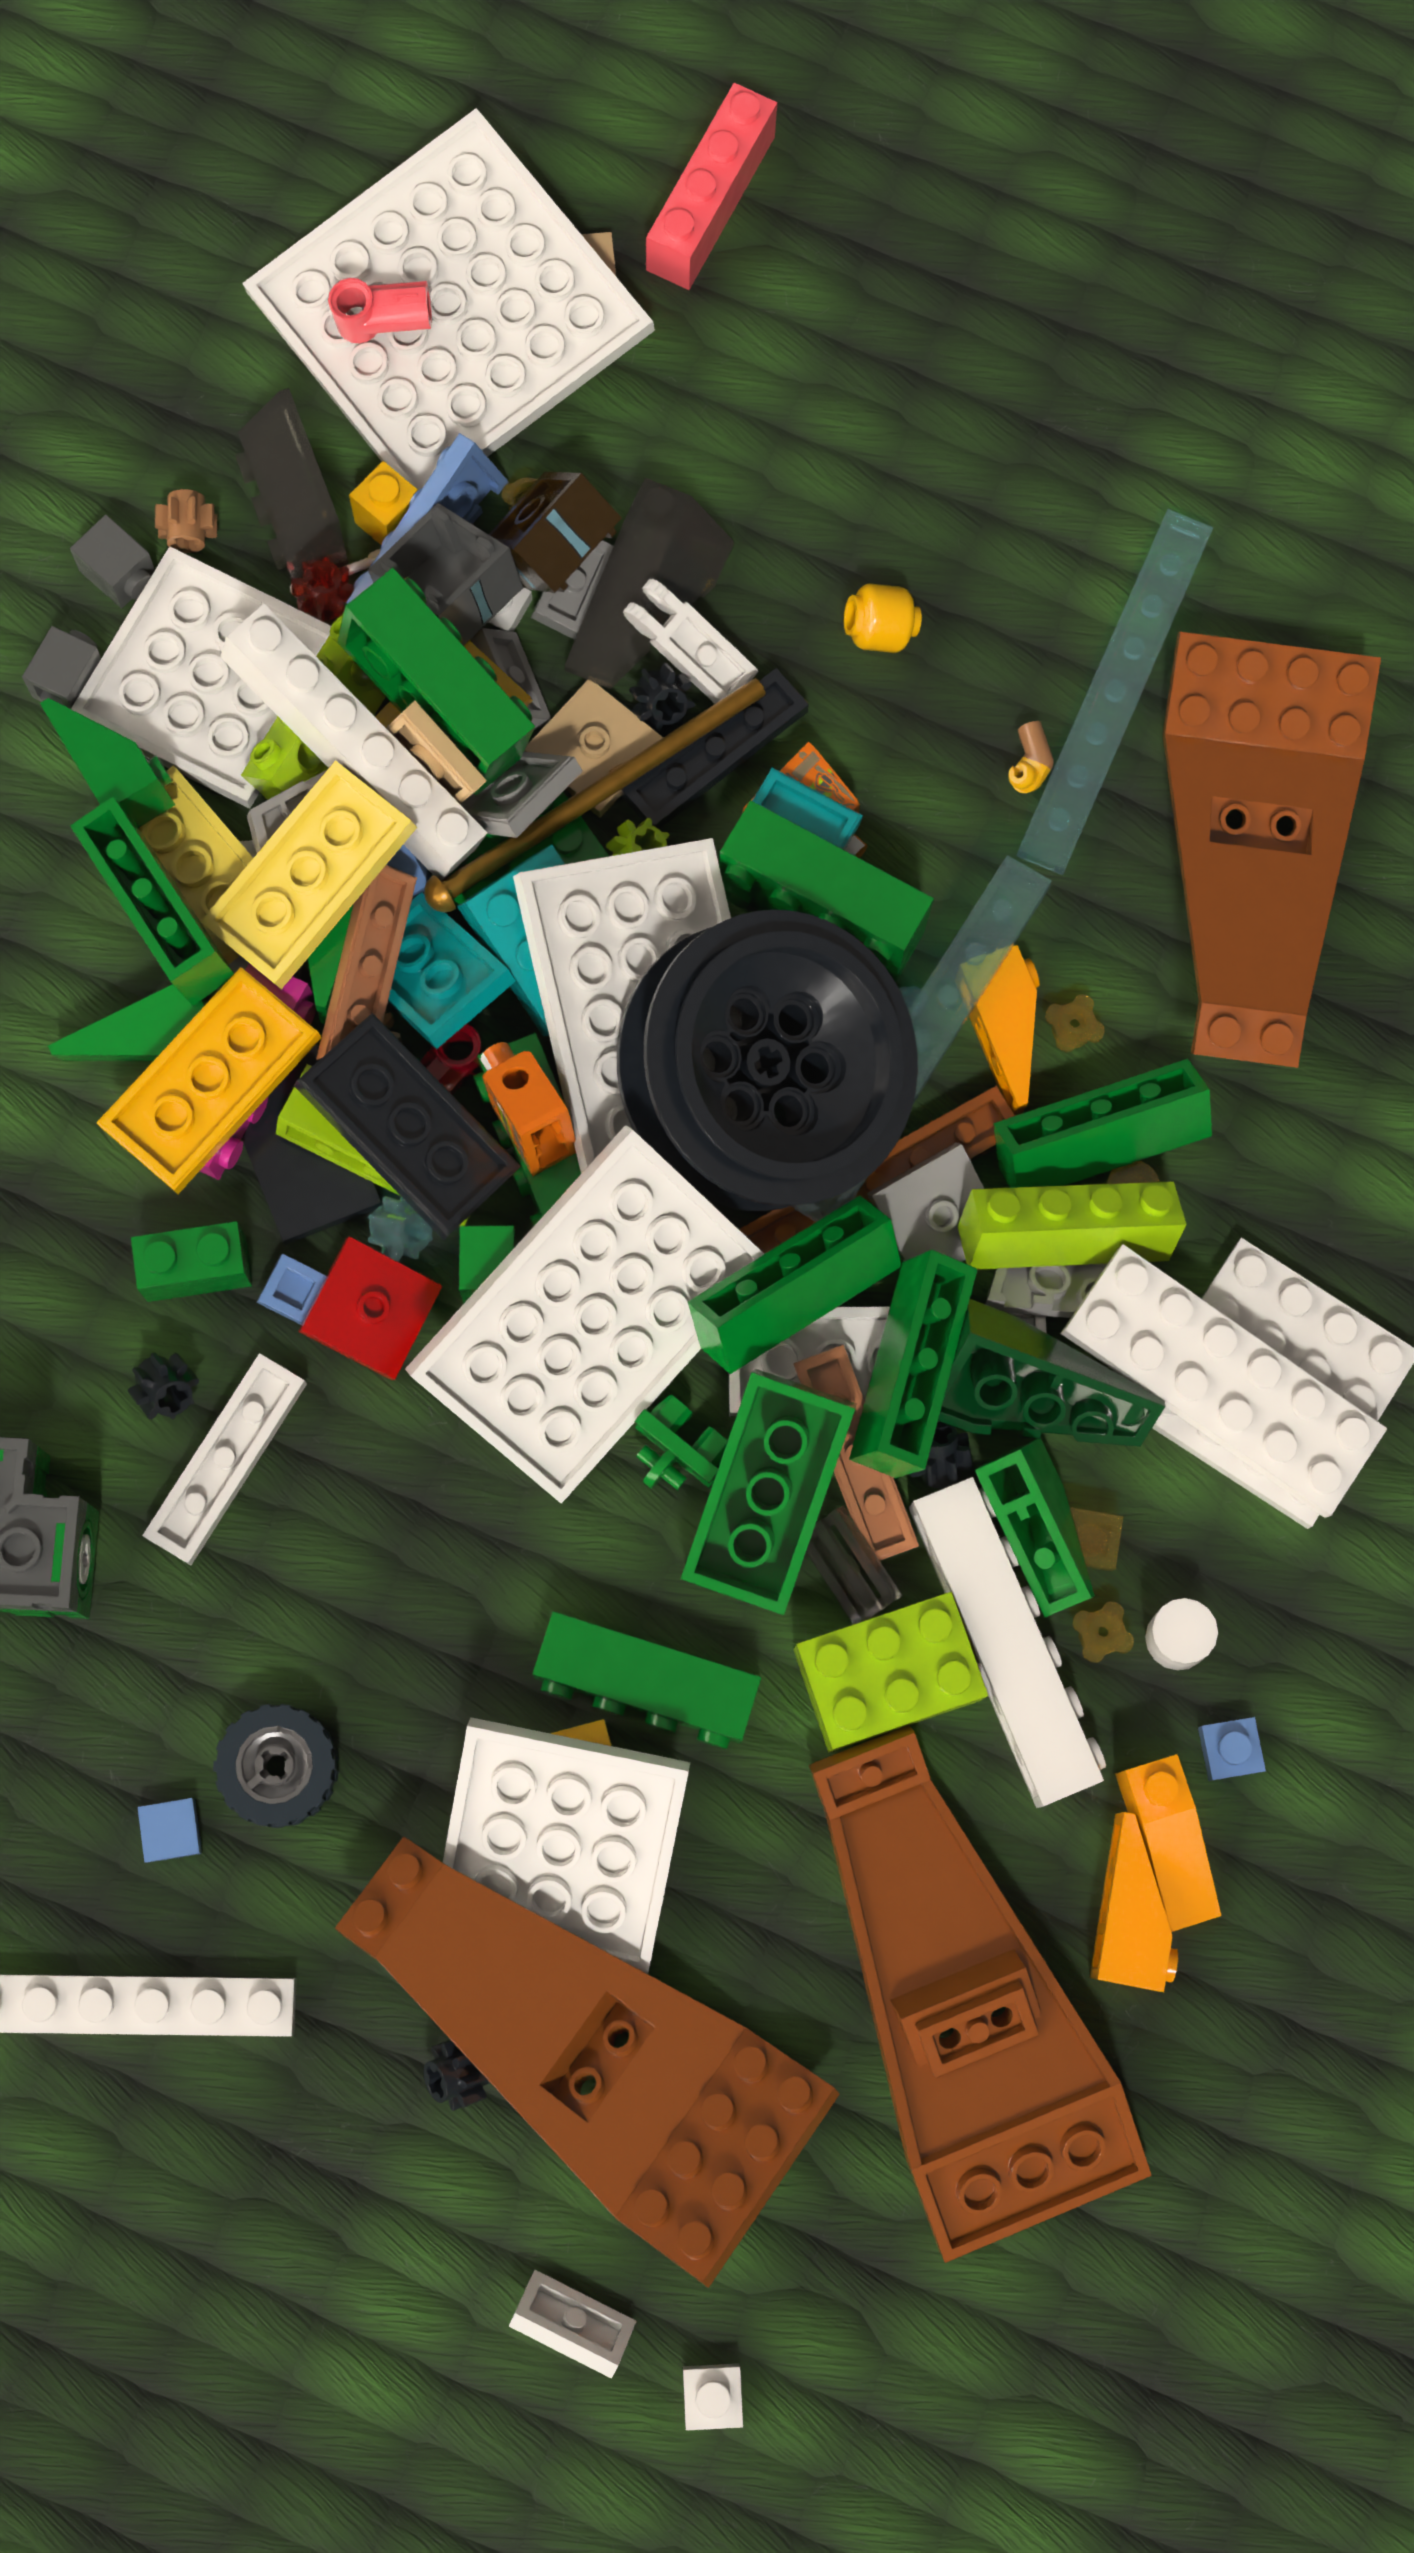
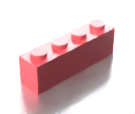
(711, 186)

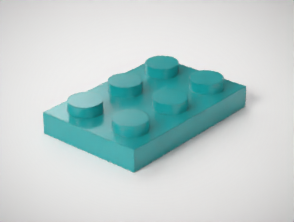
(443, 974)

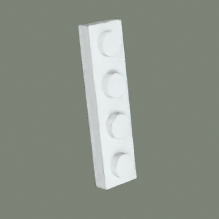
(225, 1459)

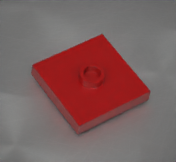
(370, 1308)

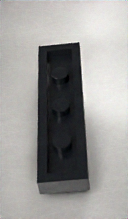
(704, 763)

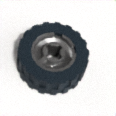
(308, 1766)

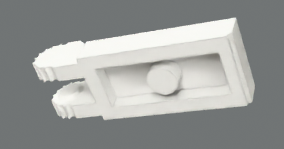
(691, 644)

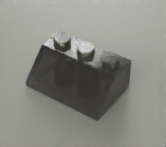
(289, 488)

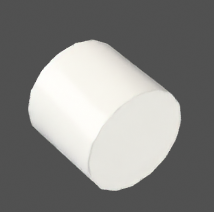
(1181, 1634)

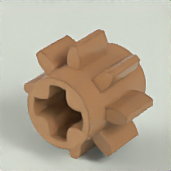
(185, 521)

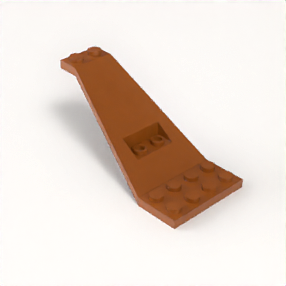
(1273, 739)
(1010, 2108)
(683, 2118)

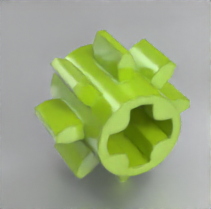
(638, 839)

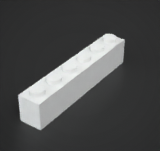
(345, 731)
(1006, 1642)

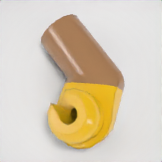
(1035, 763)

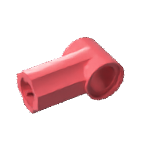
(385, 308)

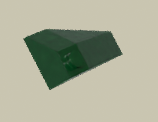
(1034, 1384)

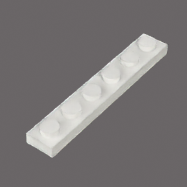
(147, 2005)

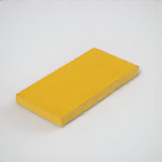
(209, 1080)

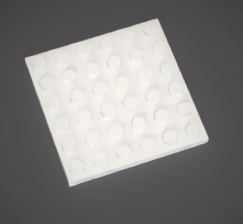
(513, 298)

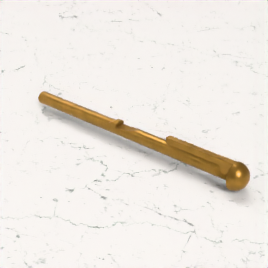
(441, 893)

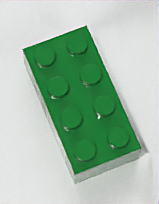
(422, 660)
(791, 869)
(768, 1491)

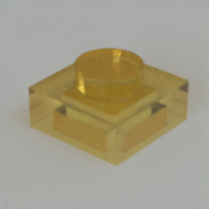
(1098, 1537)

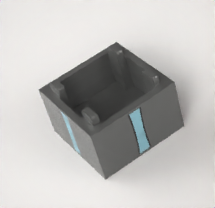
(457, 568)

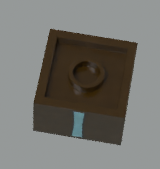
(555, 529)

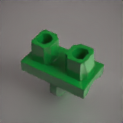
(661, 1429)

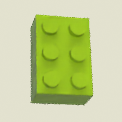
(890, 1672)

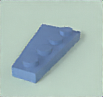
(458, 483)

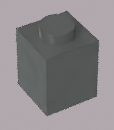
(113, 561)
(61, 666)

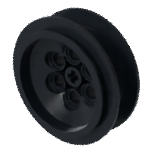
(842, 1022)

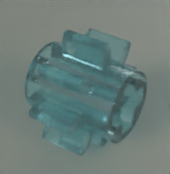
(399, 1229)

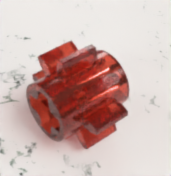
(322, 589)

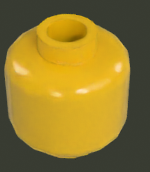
(882, 618)

